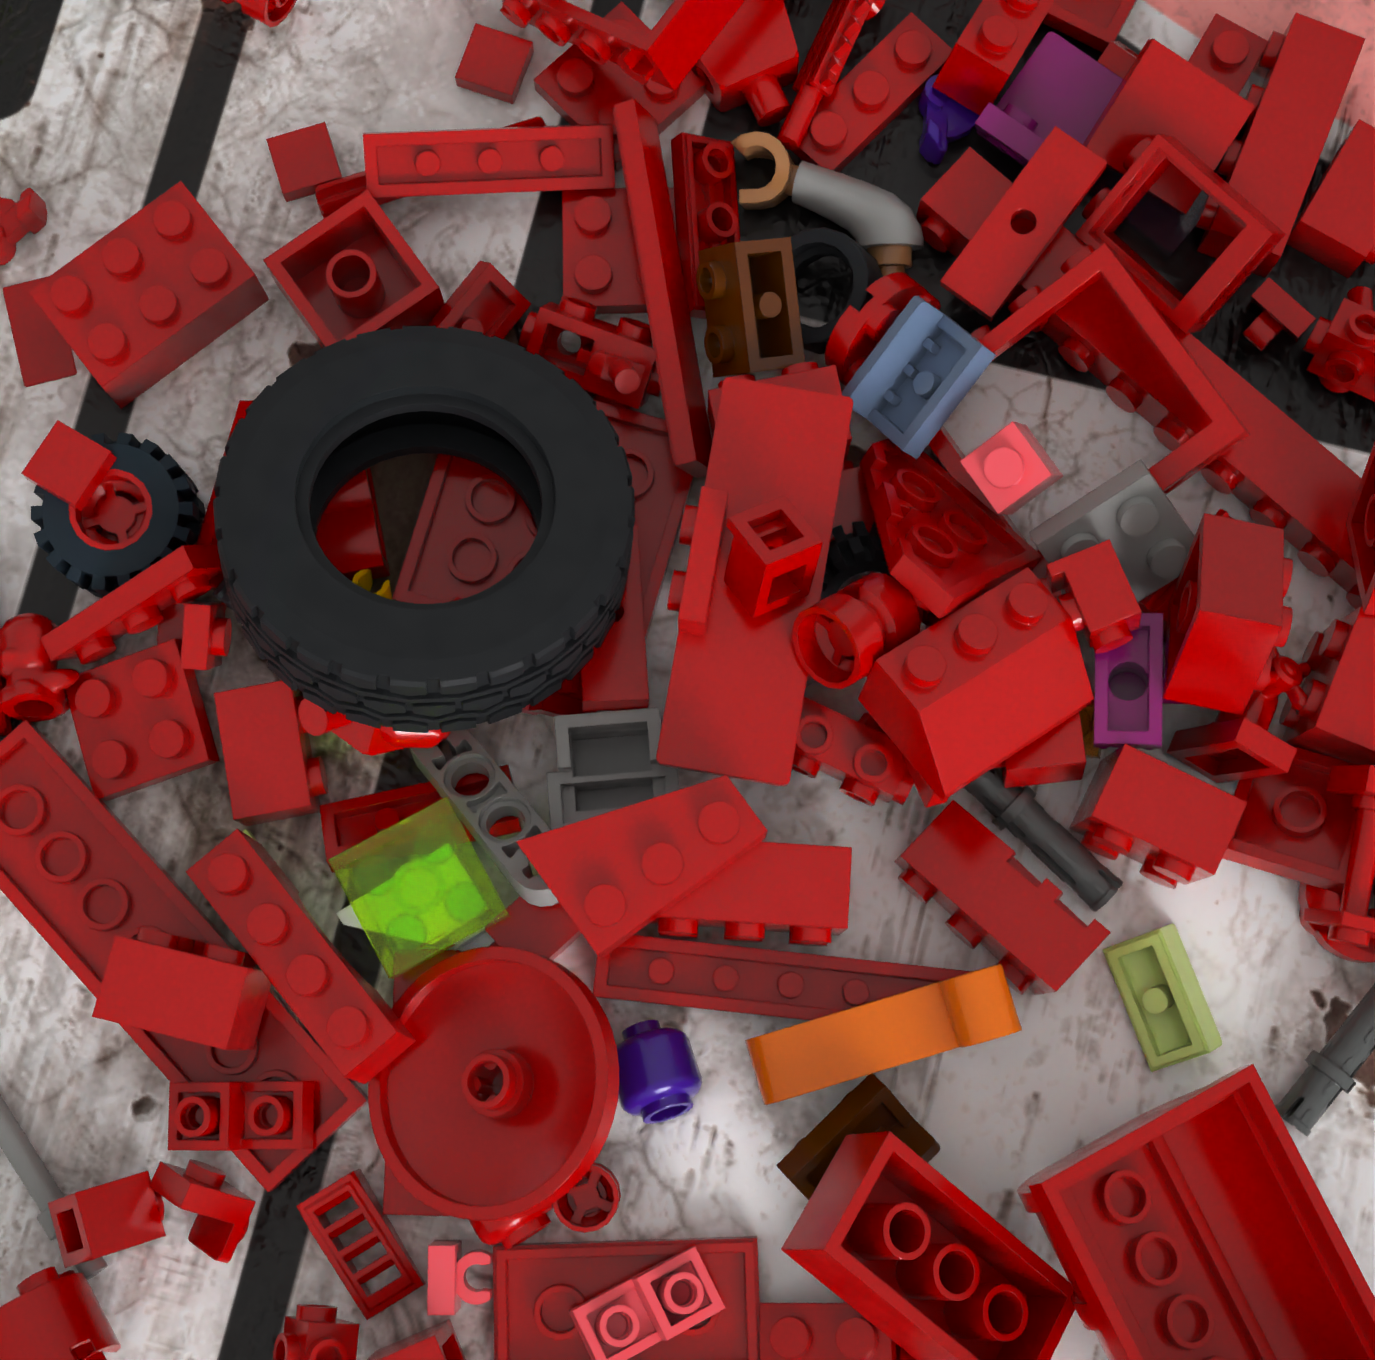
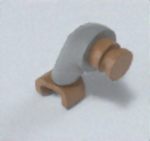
(870, 214)

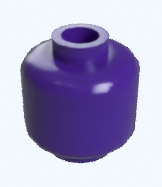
(656, 1072)

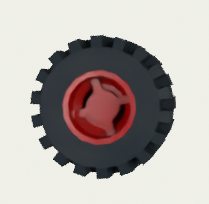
(129, 522)

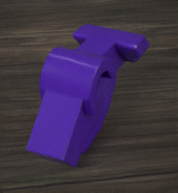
(942, 122)

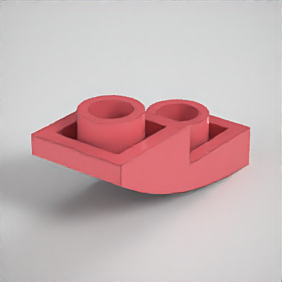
(647, 1308)

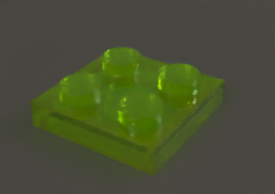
(418, 888)

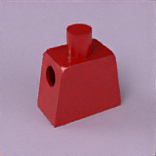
(752, 61)

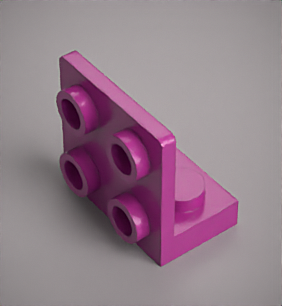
(1052, 89)

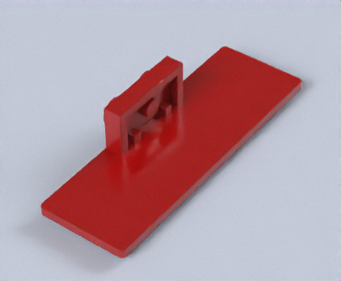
(732, 675)

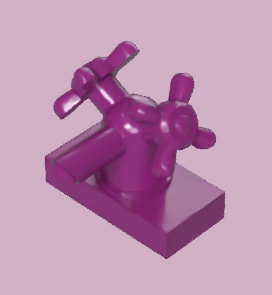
(1131, 690)

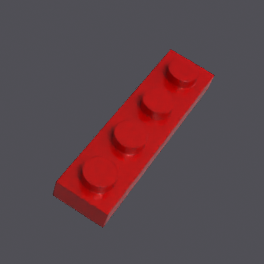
(489, 160)

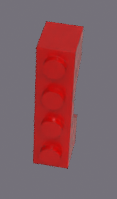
(298, 959)

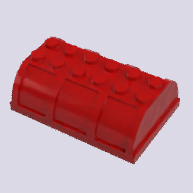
(1204, 1236)

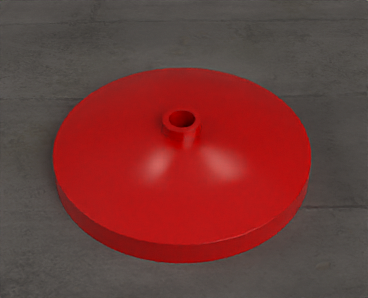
(500, 1089)

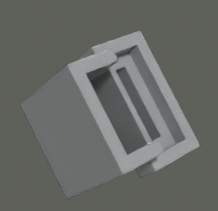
(606, 764)

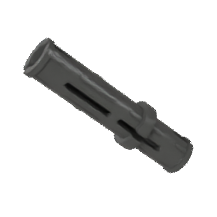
(1045, 837)
(1331, 1068)

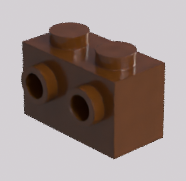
(750, 306)

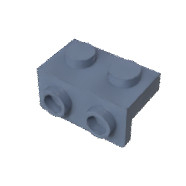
(917, 375)

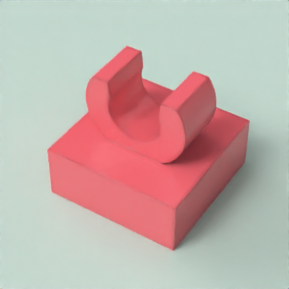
(448, 1277)

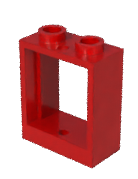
(1226, 274)

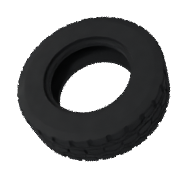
(398, 398)

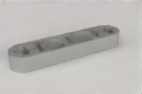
(483, 809)

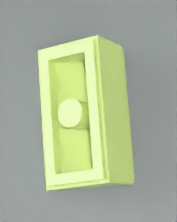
(1163, 997)

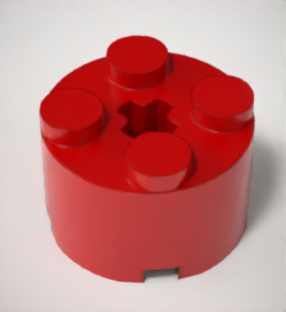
(55, 1320)

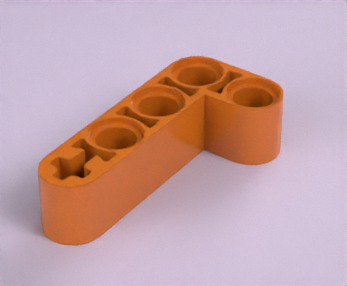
(883, 1034)

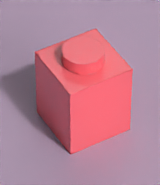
(1011, 468)

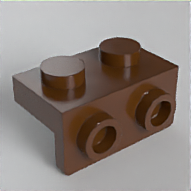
(863, 1110)

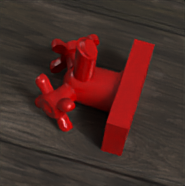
(1240, 745)

